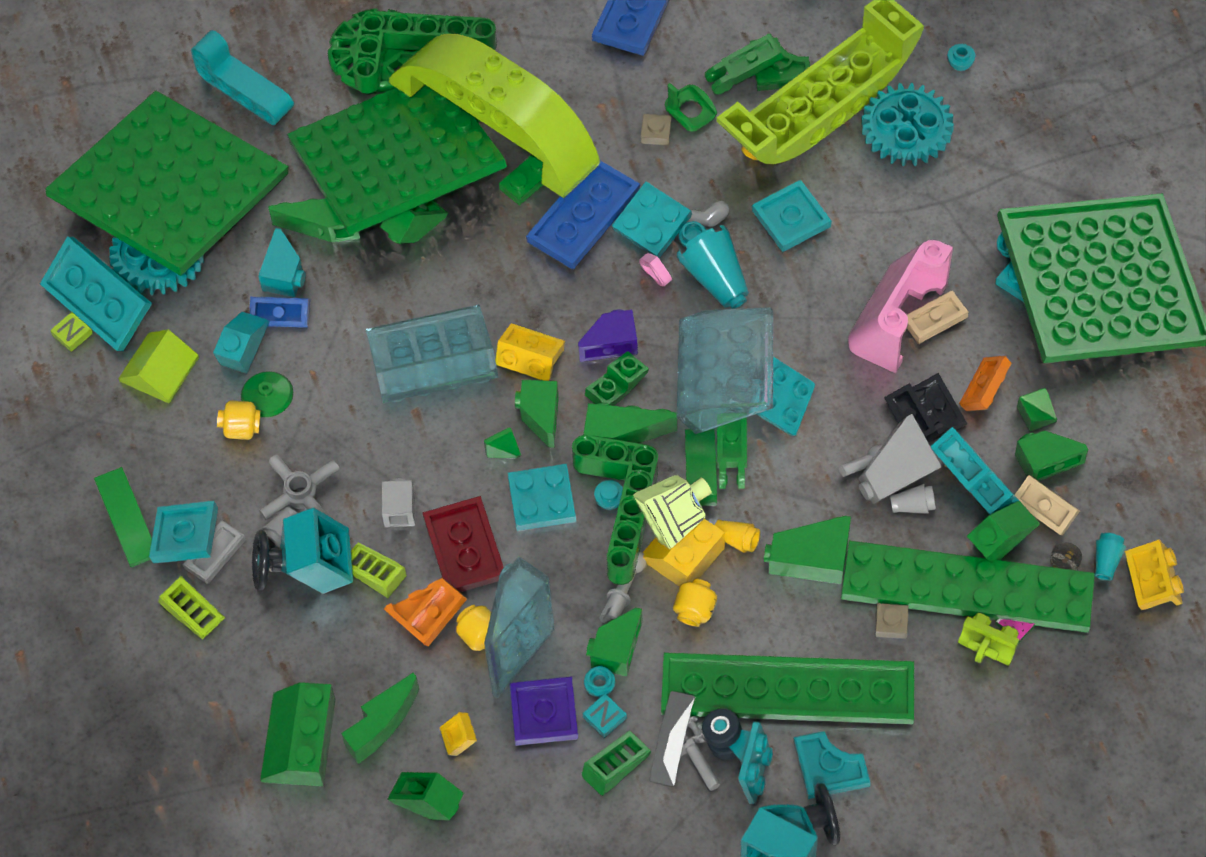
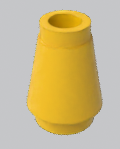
(740, 535)

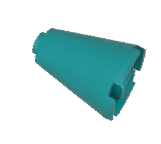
(716, 266)

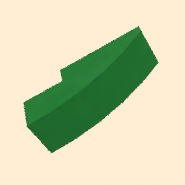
(701, 461)
(125, 515)
(381, 718)

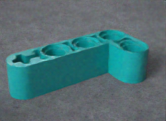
(238, 80)

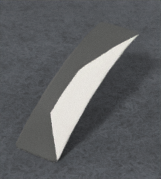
(671, 738)

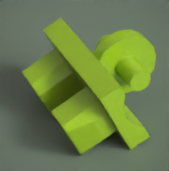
(988, 641)

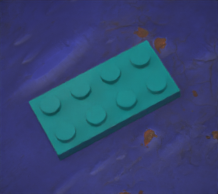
(95, 293)

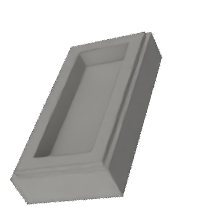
(225, 544)

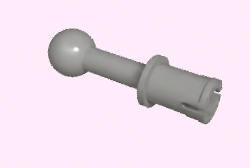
(618, 597)

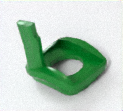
(689, 93)

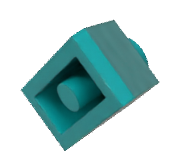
(281, 267)
(240, 341)

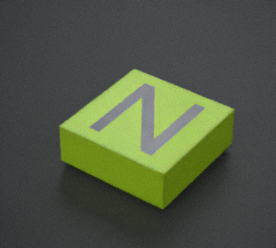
(71, 331)

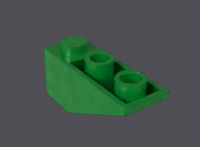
(310, 218)
(628, 422)

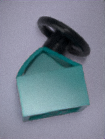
(310, 550)
(790, 829)

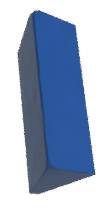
(282, 311)

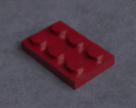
(464, 544)

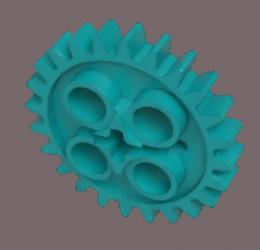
(907, 124)
(145, 272)

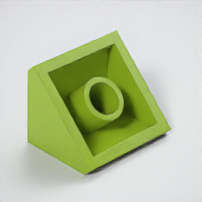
(159, 365)

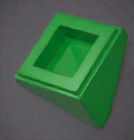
(502, 445)

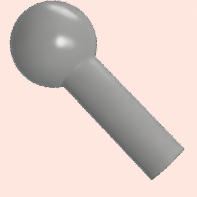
(860, 463)

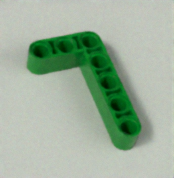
(407, 32)
(635, 475)

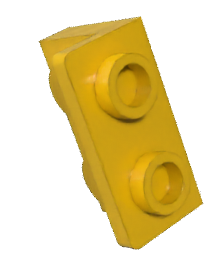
(528, 352)
(1154, 575)

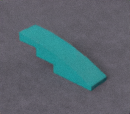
(973, 472)

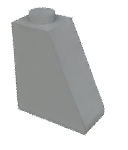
(899, 462)

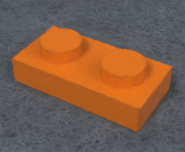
(985, 383)

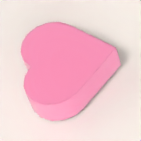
(653, 266)

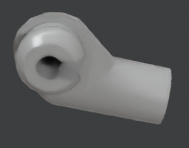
(711, 216)

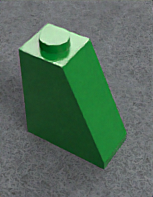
(810, 551)

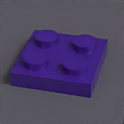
(543, 711)

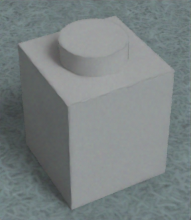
(398, 503)

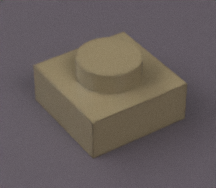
(656, 129)
(891, 621)

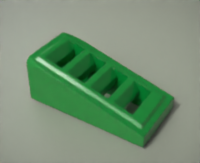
(601, 776)

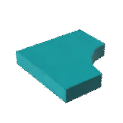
(827, 764)

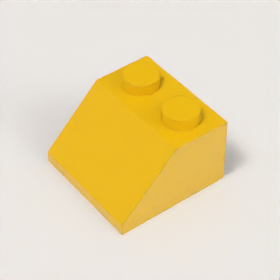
(689, 556)

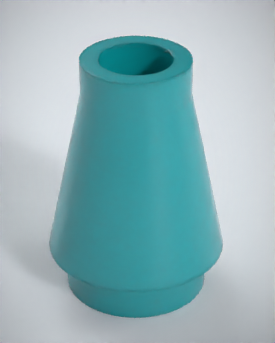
(1108, 555)

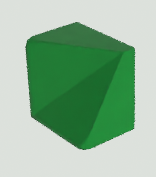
(1036, 409)

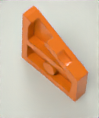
(427, 610)

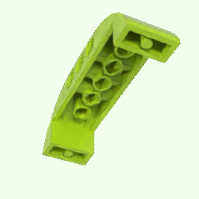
(829, 89)
(506, 101)

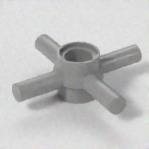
(295, 480)

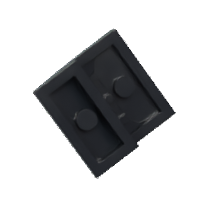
(930, 405)

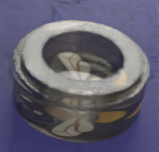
(1066, 556)

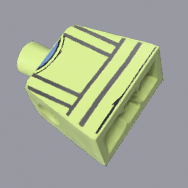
(673, 507)

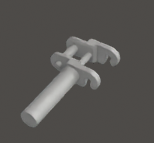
(697, 756)

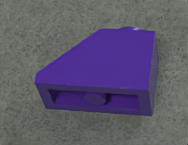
(609, 337)

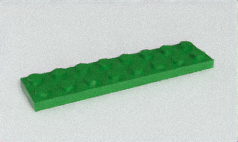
(968, 586)
(793, 687)

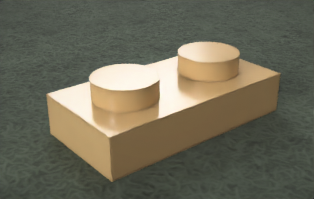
(936, 317)
(1046, 505)

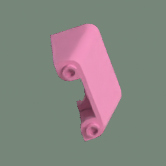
(882, 322)

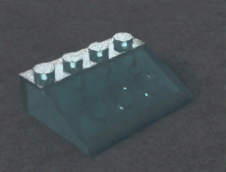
(432, 353)
(724, 366)
(518, 622)

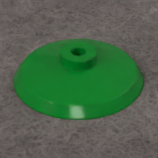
(269, 392)

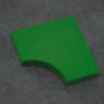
(781, 72)

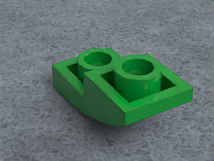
(618, 381)

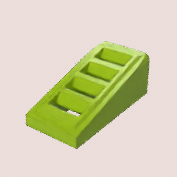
(181, 585)
(386, 586)

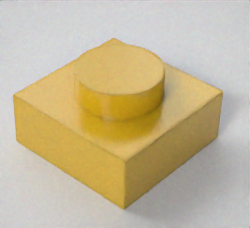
(458, 734)

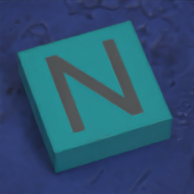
(604, 715)

